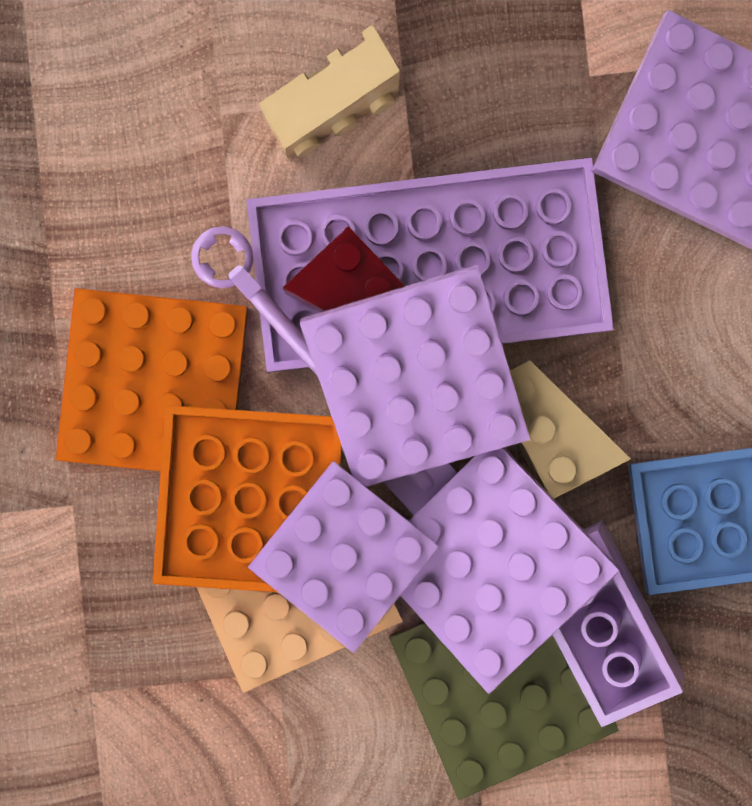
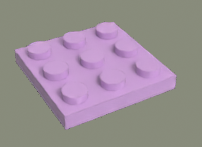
(343, 556)

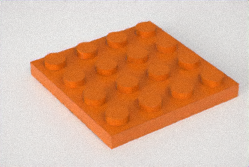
(132, 360)
(230, 488)

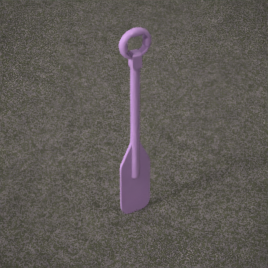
(413, 489)

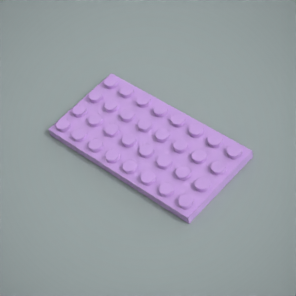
(523, 226)

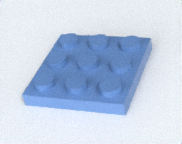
(694, 520)

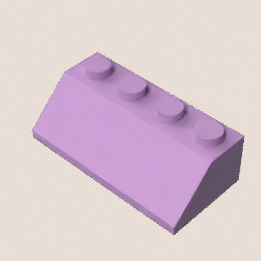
(618, 646)

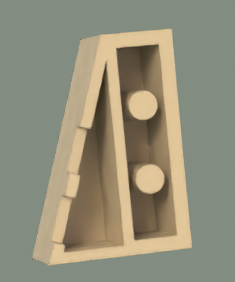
(333, 96)
(563, 440)

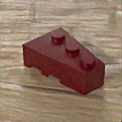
(342, 275)

